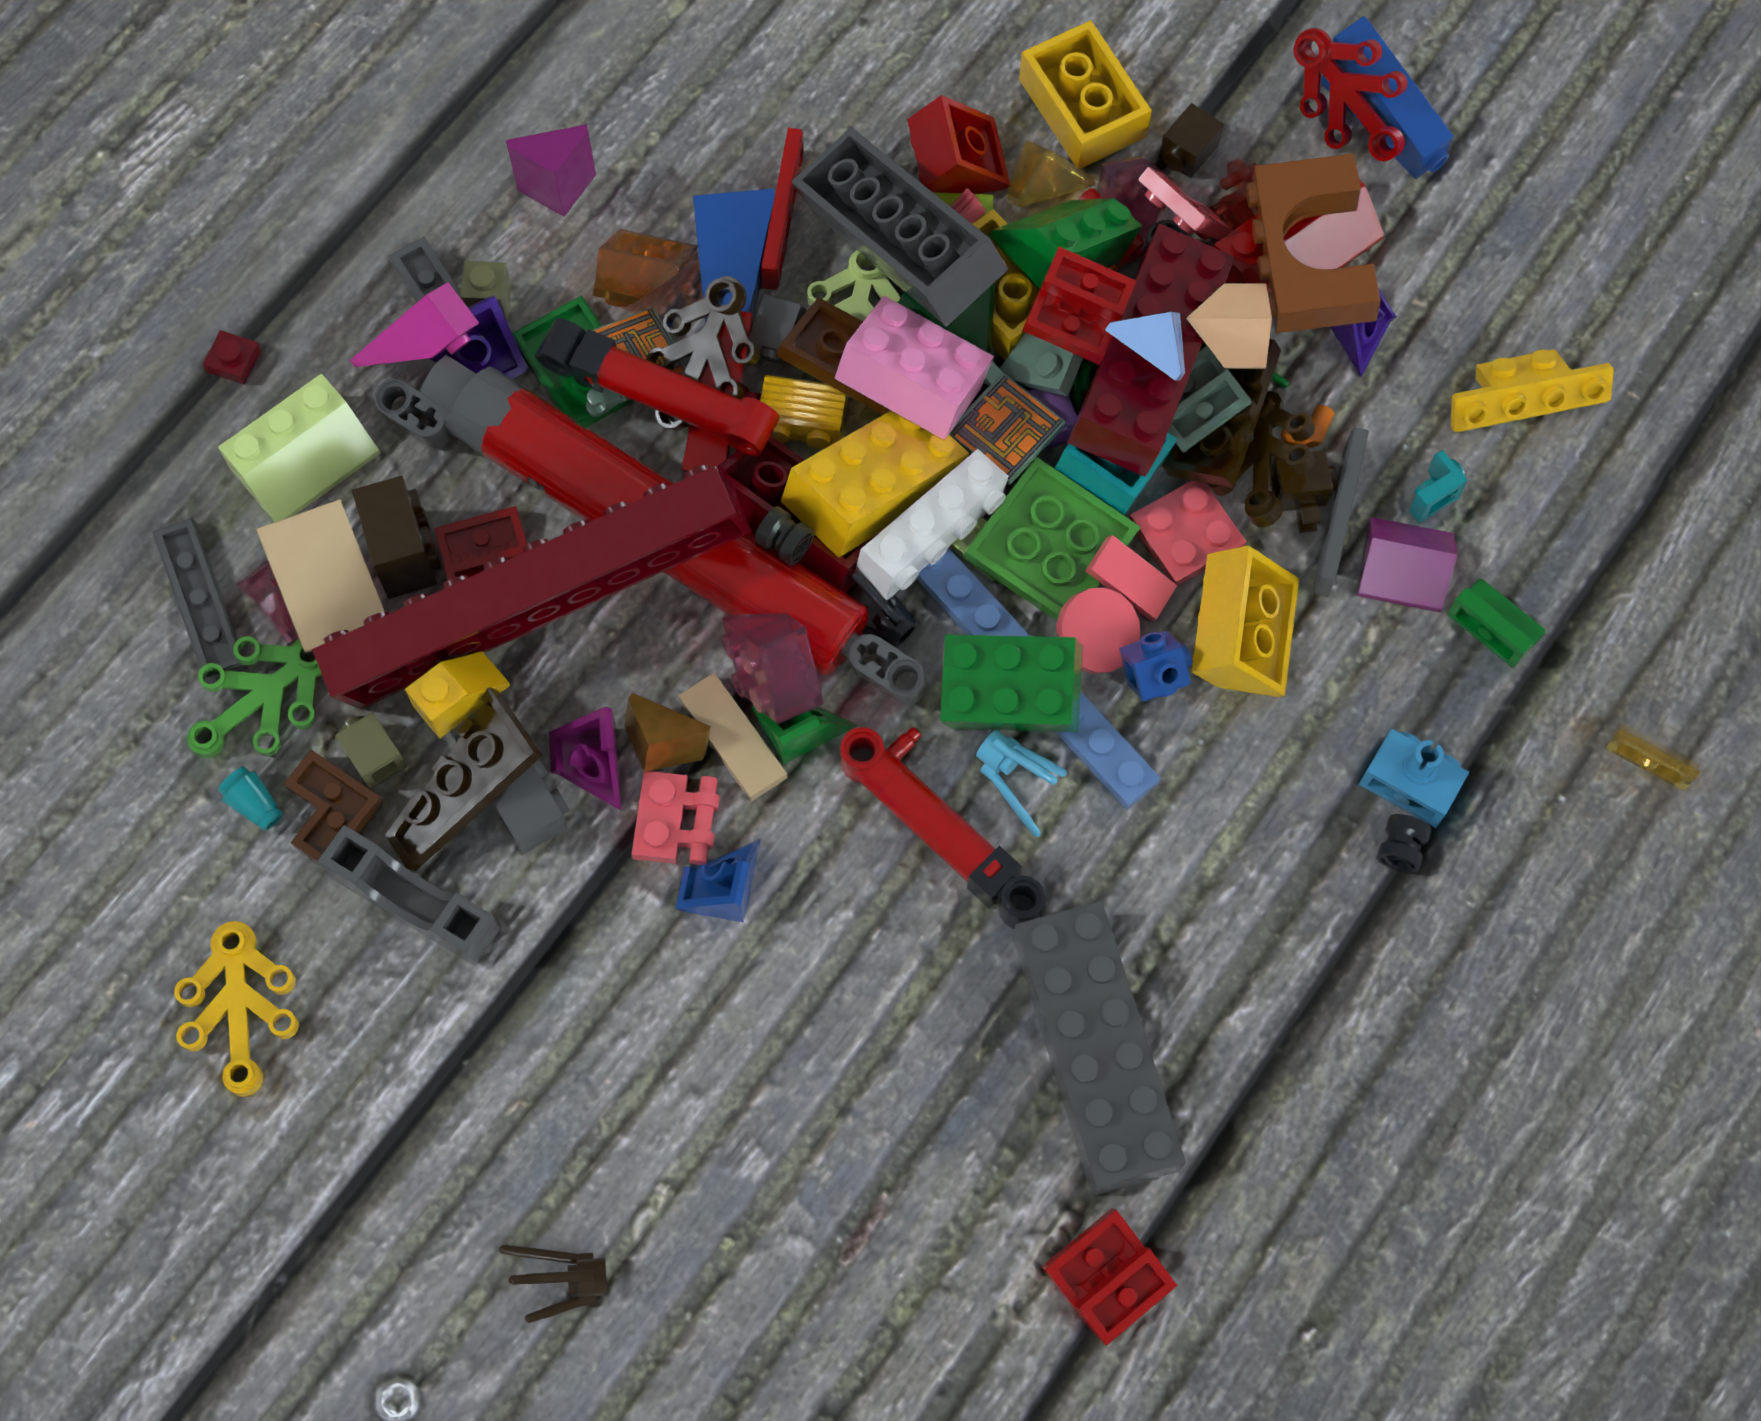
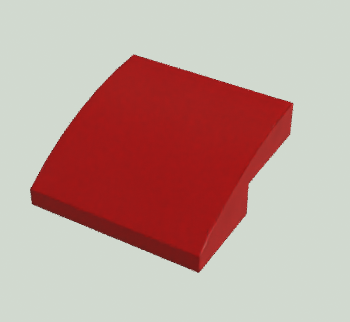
(1078, 305)
(479, 539)
(1109, 1276)

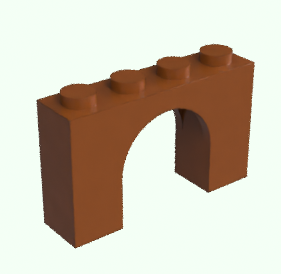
(1299, 293)

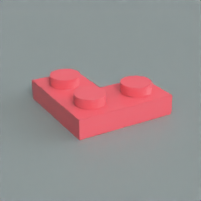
(1191, 214)

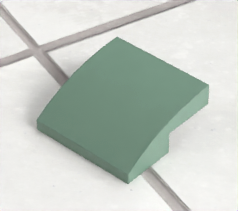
(1207, 401)

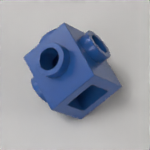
(1156, 665)

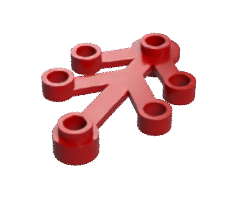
(1345, 90)

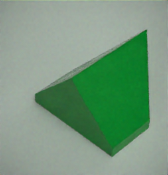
(802, 732)

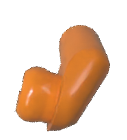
(1322, 419)

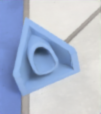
(1155, 339)

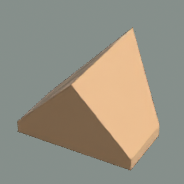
(1236, 325)

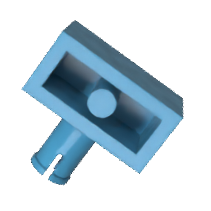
(1415, 776)

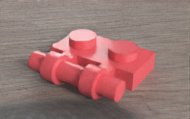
(661, 818)

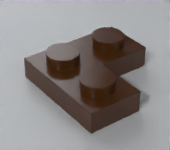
(338, 802)

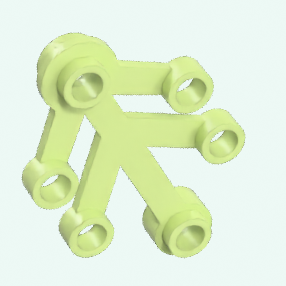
(858, 303)

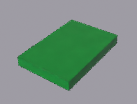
(562, 391)

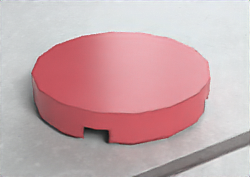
(1102, 624)

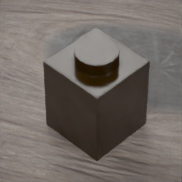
(1190, 140)

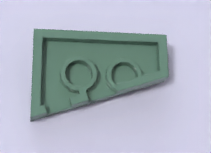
(1042, 366)

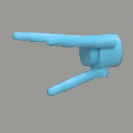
(1004, 755)

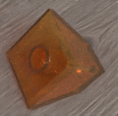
(637, 264)

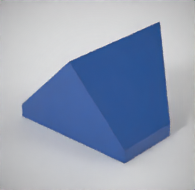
(720, 886)

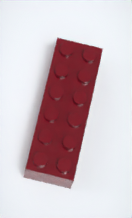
(1129, 397)

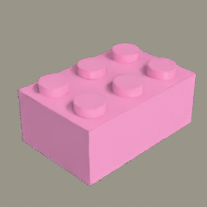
(913, 367)

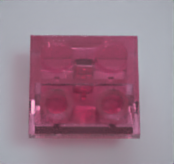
(772, 664)

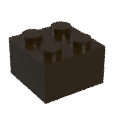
(397, 536)

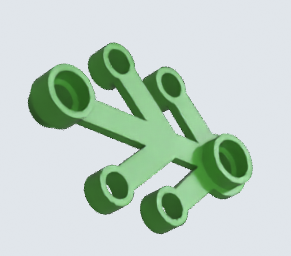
(264, 690)

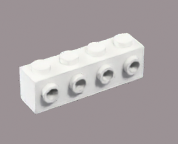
(932, 525)

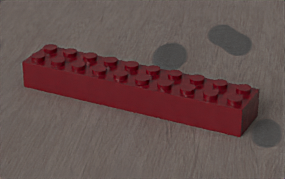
(533, 587)

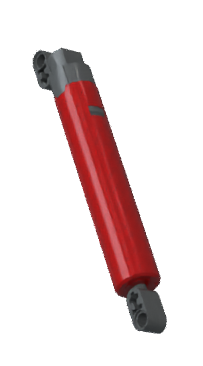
(593, 474)

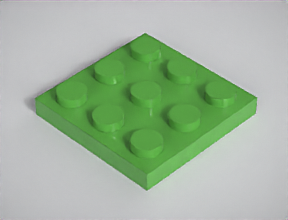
(1047, 538)

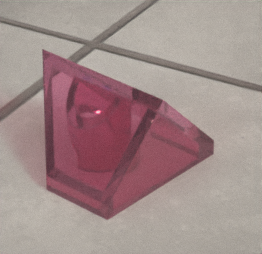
(1121, 182)

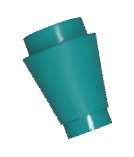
(250, 798)

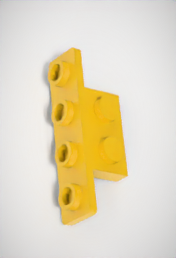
(1527, 389)

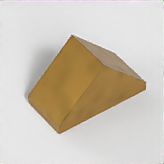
(663, 735)

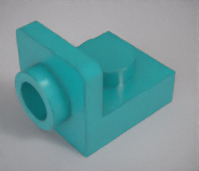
(1441, 489)

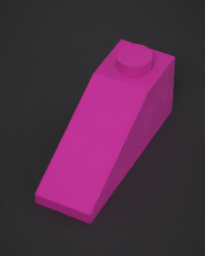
(422, 332)

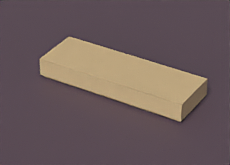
(733, 737)

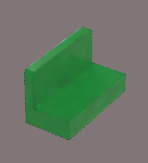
(1496, 622)

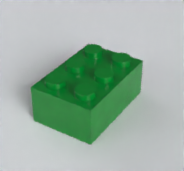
(1011, 683)

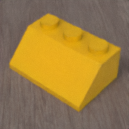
(1245, 622)

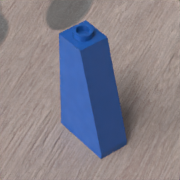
(1423, 130)
(733, 239)

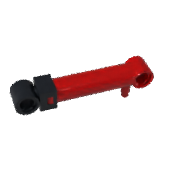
(601, 365)
(989, 871)

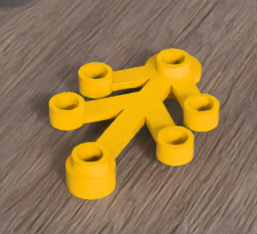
(235, 999)

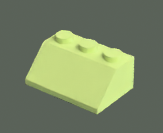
(299, 449)

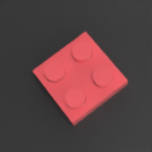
(1185, 529)

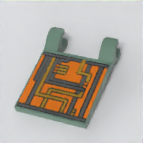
(638, 336)
(1007, 424)

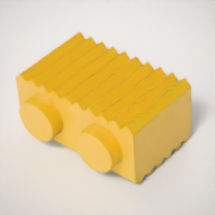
(806, 410)

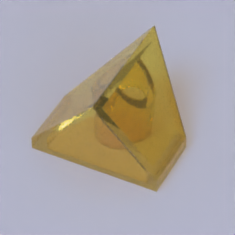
(1044, 176)

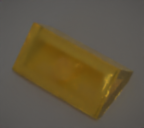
(1653, 757)

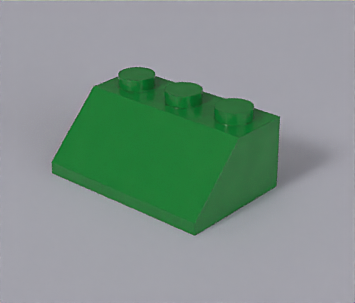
(1086, 227)

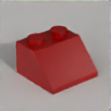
(957, 148)

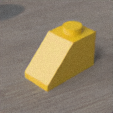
(454, 690)

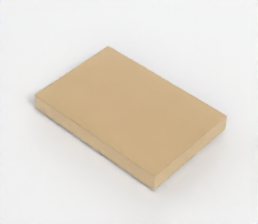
(320, 573)

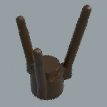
(585, 1278)

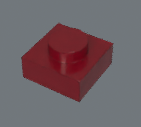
(232, 357)

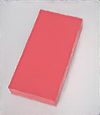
(1132, 576)

